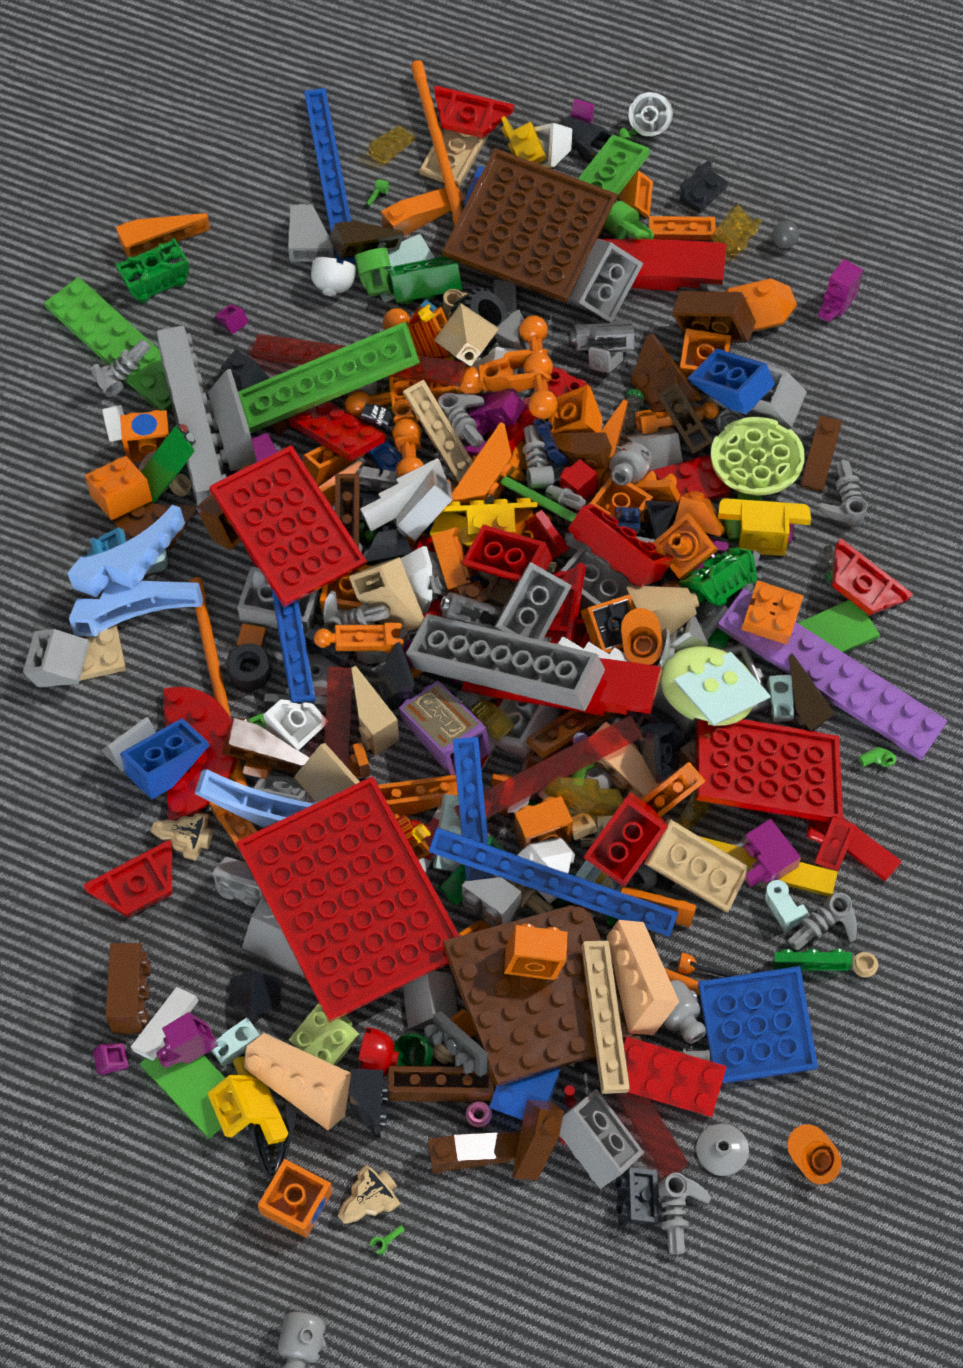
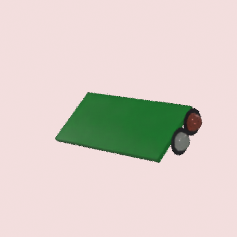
(168, 460)

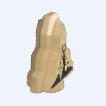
(185, 834)
(369, 1196)

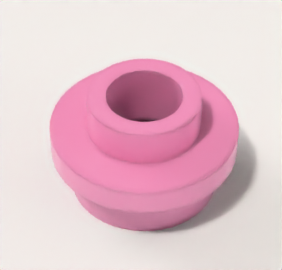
(478, 1106)

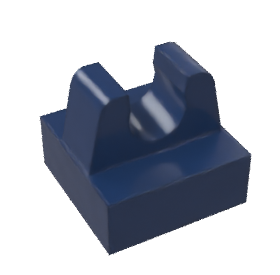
(628, 517)

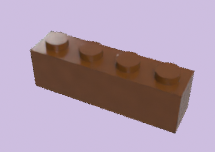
(438, 1085)

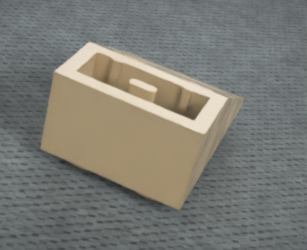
(389, 586)

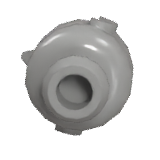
(630, 463)
(685, 1014)
(301, 1339)

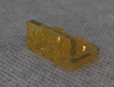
(736, 230)

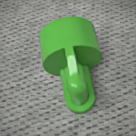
(624, 222)
(373, 262)

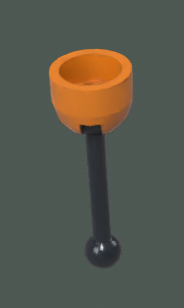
(687, 965)

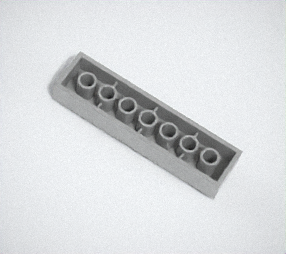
(191, 408)
(506, 662)

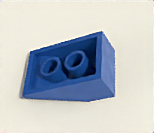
(733, 380)
(163, 757)
(512, 1097)

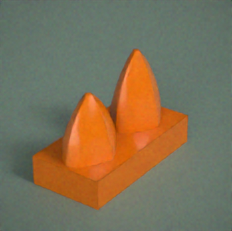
(518, 463)
(661, 490)

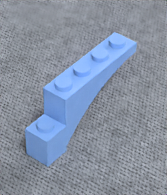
(128, 561)
(123, 603)
(247, 802)

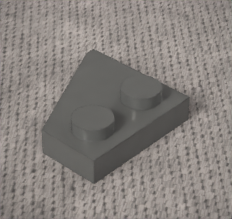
(709, 616)

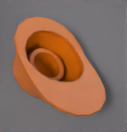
(641, 636)
(814, 1154)

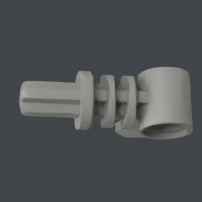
(109, 376)
(464, 426)
(538, 472)
(850, 499)
(358, 616)
(826, 916)
(673, 1206)

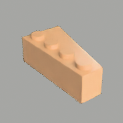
(627, 769)
(640, 978)
(300, 1078)

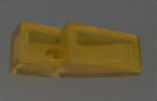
(585, 795)

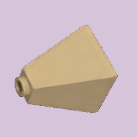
(466, 334)
(669, 604)

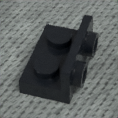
(702, 187)
(340, 658)
(637, 1197)

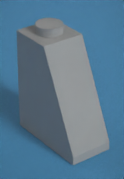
(307, 235)
(424, 505)

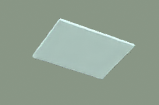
(410, 251)
(728, 699)

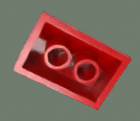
(505, 553)
(626, 839)

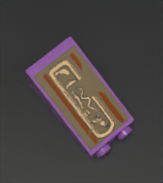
(437, 719)

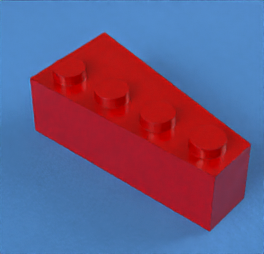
(619, 546)

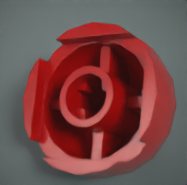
(377, 1051)

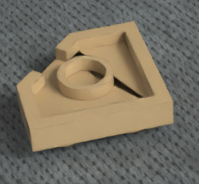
(103, 654)

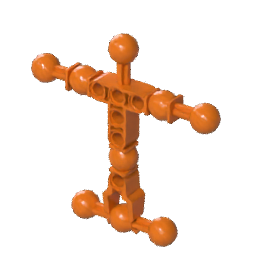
(491, 376)

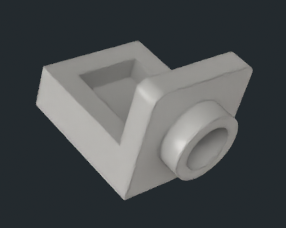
(604, 360)

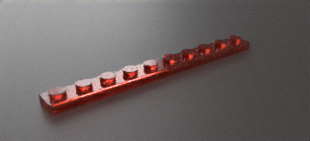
(303, 351)

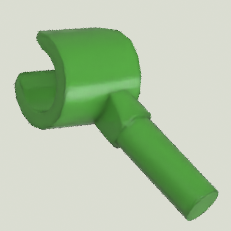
(624, 133)
(381, 186)
(386, 1240)

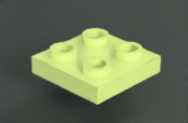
(323, 1038)

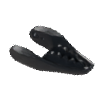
(584, 134)
(272, 1155)

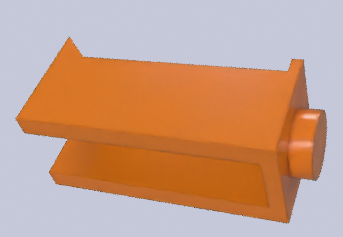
(450, 558)

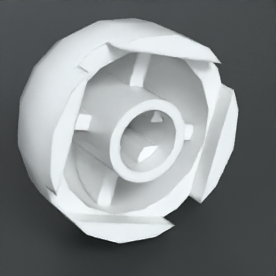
(652, 112)
(332, 276)

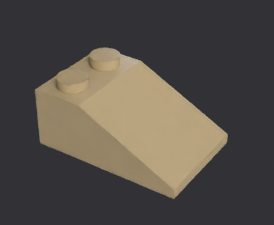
(376, 720)

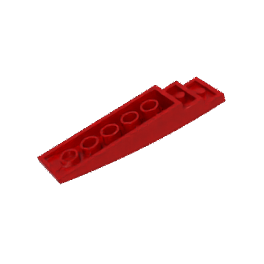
(675, 262)
(620, 689)

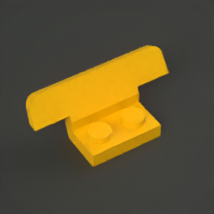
(764, 523)
(246, 1100)

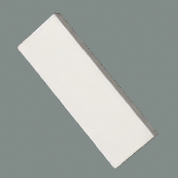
(152, 1036)

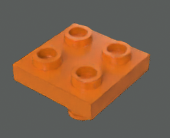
(687, 544)

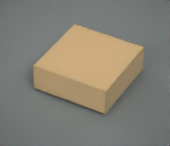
(583, 826)

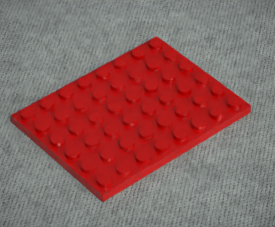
(350, 898)

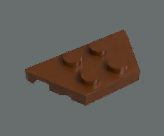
(658, 371)
(144, 516)

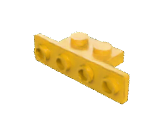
(524, 142)
(496, 515)

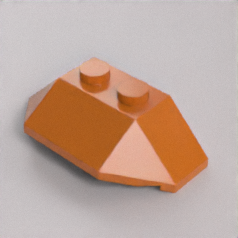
(768, 301)
(486, 469)

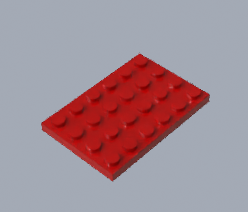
(287, 525)
(770, 769)

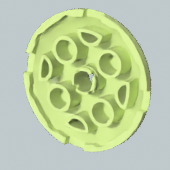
(753, 439)
(693, 660)

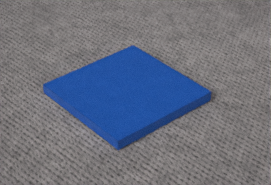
(758, 1024)

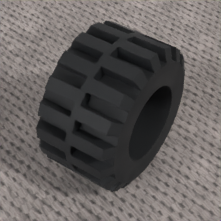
(485, 305)

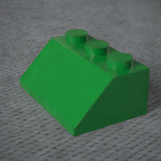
(424, 279)

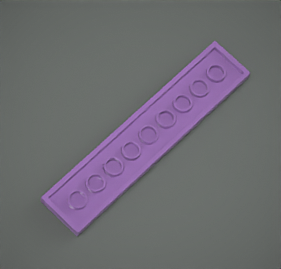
(844, 682)

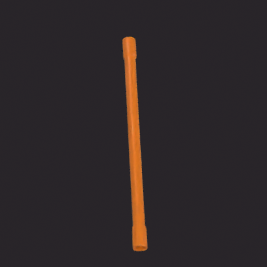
(421, 80)
(214, 668)

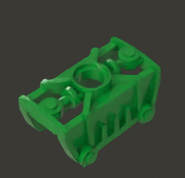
(156, 271)
(722, 576)

